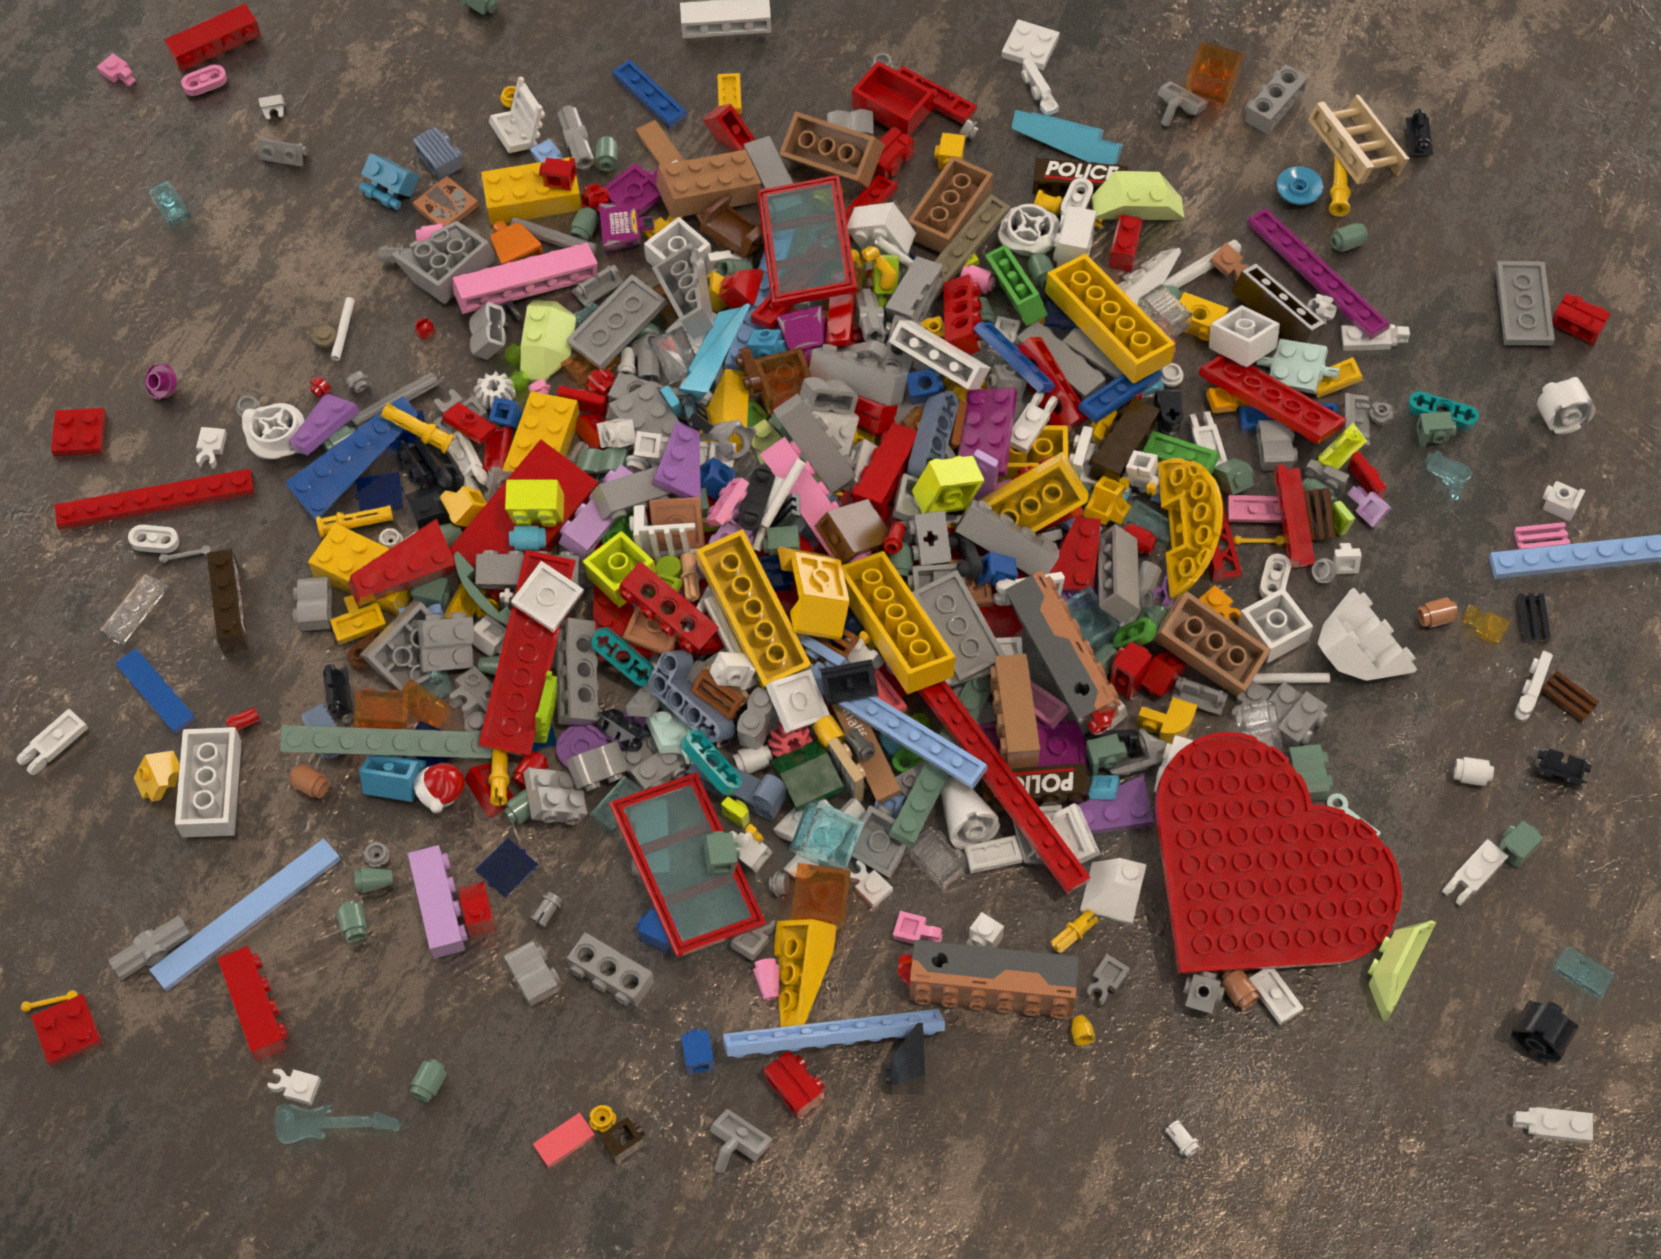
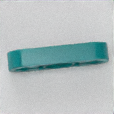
(1452, 406)
(622, 645)
(727, 773)

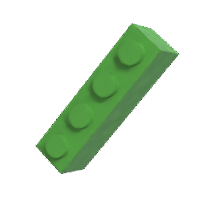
(1016, 285)

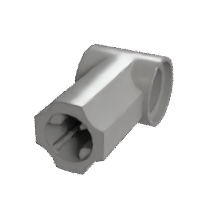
(647, 360)

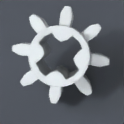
(1322, 307)

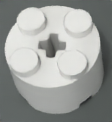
(1565, 405)

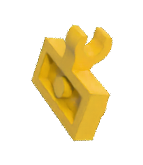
(357, 622)

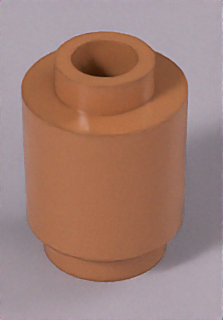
(1437, 612)
(309, 781)
(1239, 989)

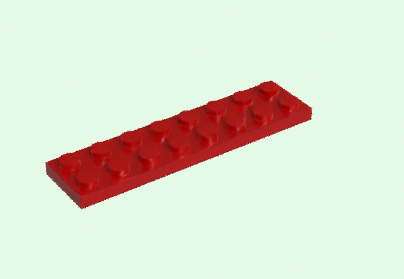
(522, 670)

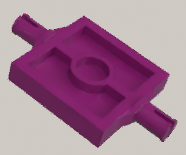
(635, 188)

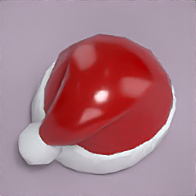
(439, 786)

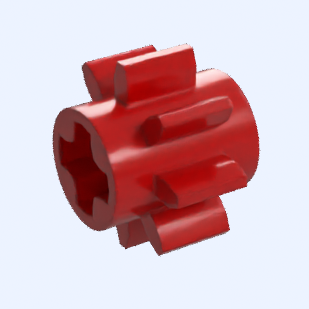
(594, 196)
(600, 382)

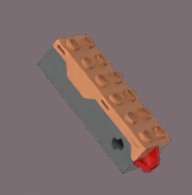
(1064, 654)
(990, 978)

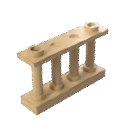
(1347, 150)

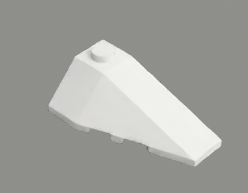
(1151, 274)

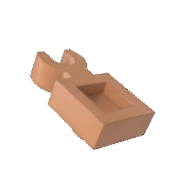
(1228, 261)

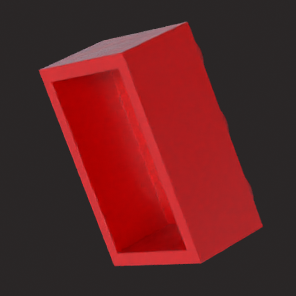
(893, 98)

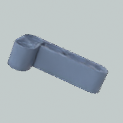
(933, 431)
(671, 688)
(760, 796)

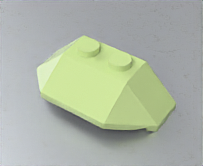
(1137, 195)
(544, 339)
(1397, 964)

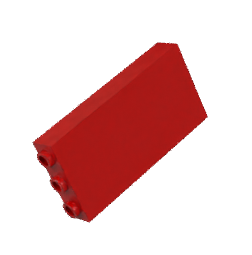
(492, 524)

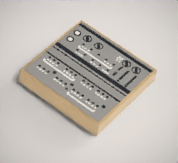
(851, 775)

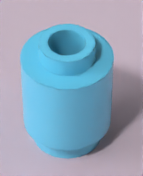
(527, 538)

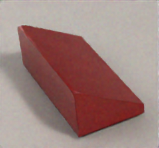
(587, 429)
(478, 782)

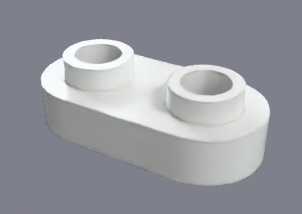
(1075, 199)
(155, 539)
(1275, 579)

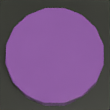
(577, 741)

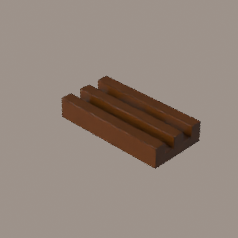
(1329, 513)
(1572, 693)

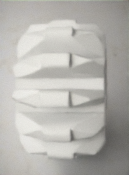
(493, 387)

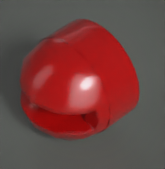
(424, 328)

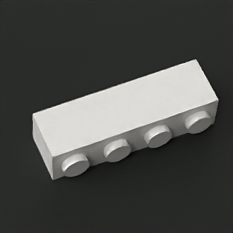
(725, 18)
(939, 354)

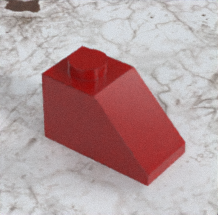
(728, 127)
(741, 288)
(1163, 673)
(477, 909)

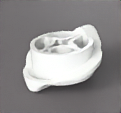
(1027, 237)
(273, 424)

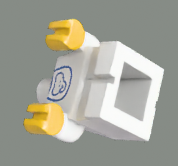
(1141, 472)
(862, 652)
(752, 850)

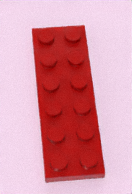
(1273, 398)

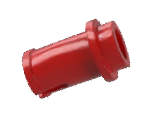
(893, 542)
(243, 719)

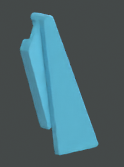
(1071, 137)
(712, 352)

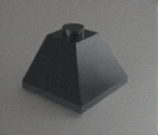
(427, 505)
(908, 1065)

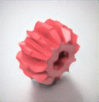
(780, 740)

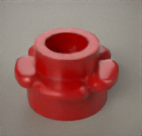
(319, 387)

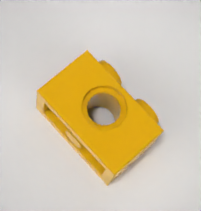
(1203, 310)

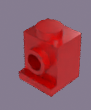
(558, 173)

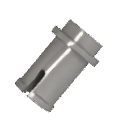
(546, 908)

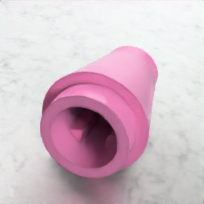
(767, 977)

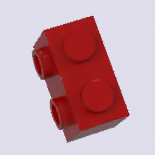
(1129, 669)

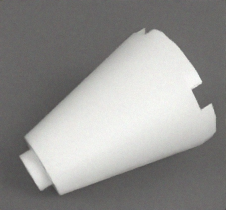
(967, 815)

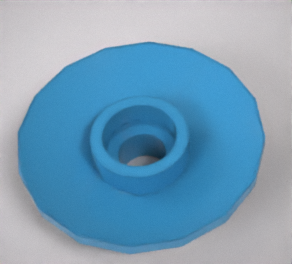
(1301, 178)

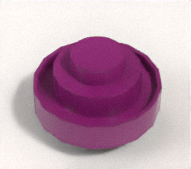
(160, 381)

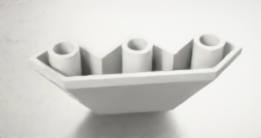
(1362, 643)

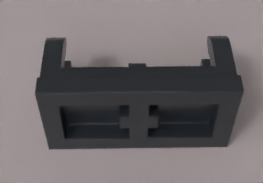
(849, 682)

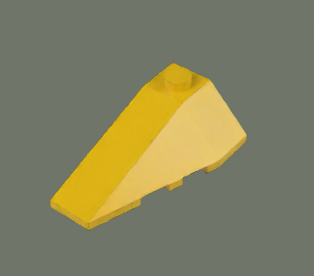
(729, 403)
(803, 956)

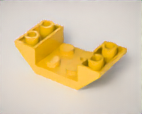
(820, 590)

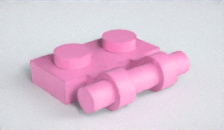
(729, 496)

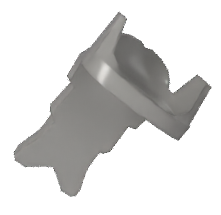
(723, 432)
(1150, 747)

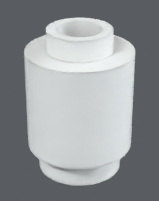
(752, 760)
(1473, 771)

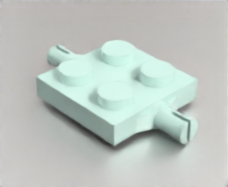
(1299, 365)
(668, 731)

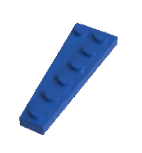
(336, 471)

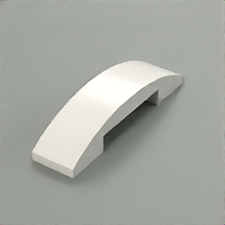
(652, 446)

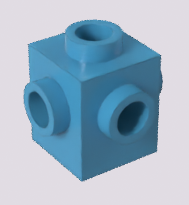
(766, 343)

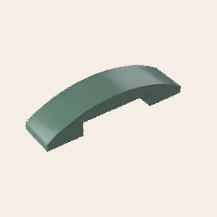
(467, 575)

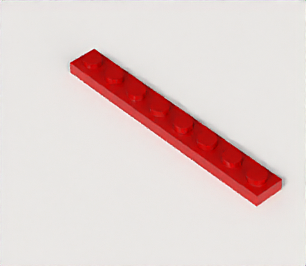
(154, 499)

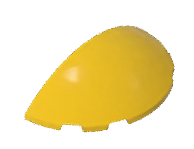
(1194, 520)

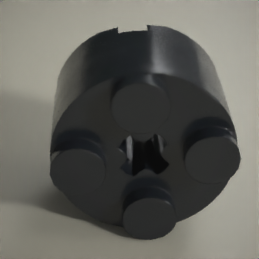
(1544, 1031)

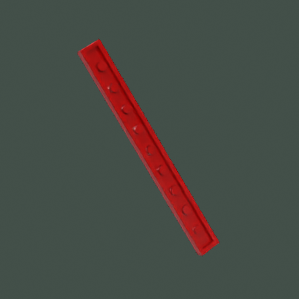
(877, 193)
(1006, 787)

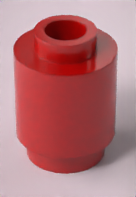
(1145, 538)
(535, 760)

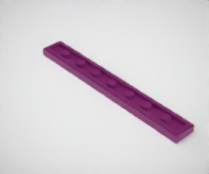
(1318, 273)

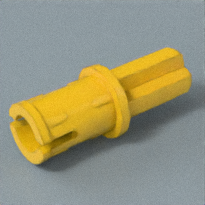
(1073, 931)

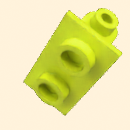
(1342, 448)

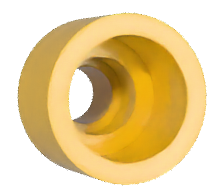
(1082, 1031)

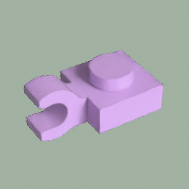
(1370, 506)

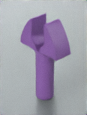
(1164, 589)

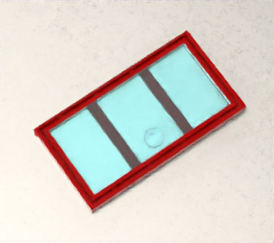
(806, 241)
(666, 840)

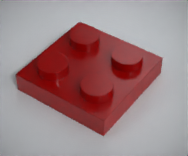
(78, 431)
(66, 1029)

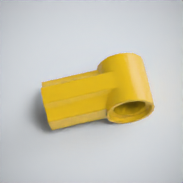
(827, 729)

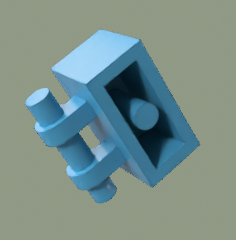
(390, 175)
(390, 776)

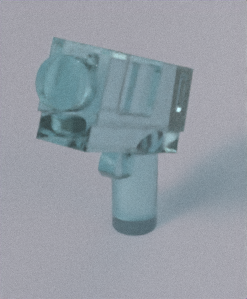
(1453, 472)

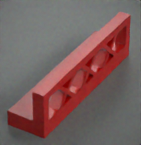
(1294, 516)
(1216, 565)

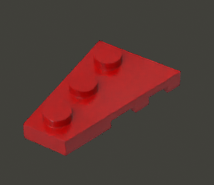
(1079, 554)

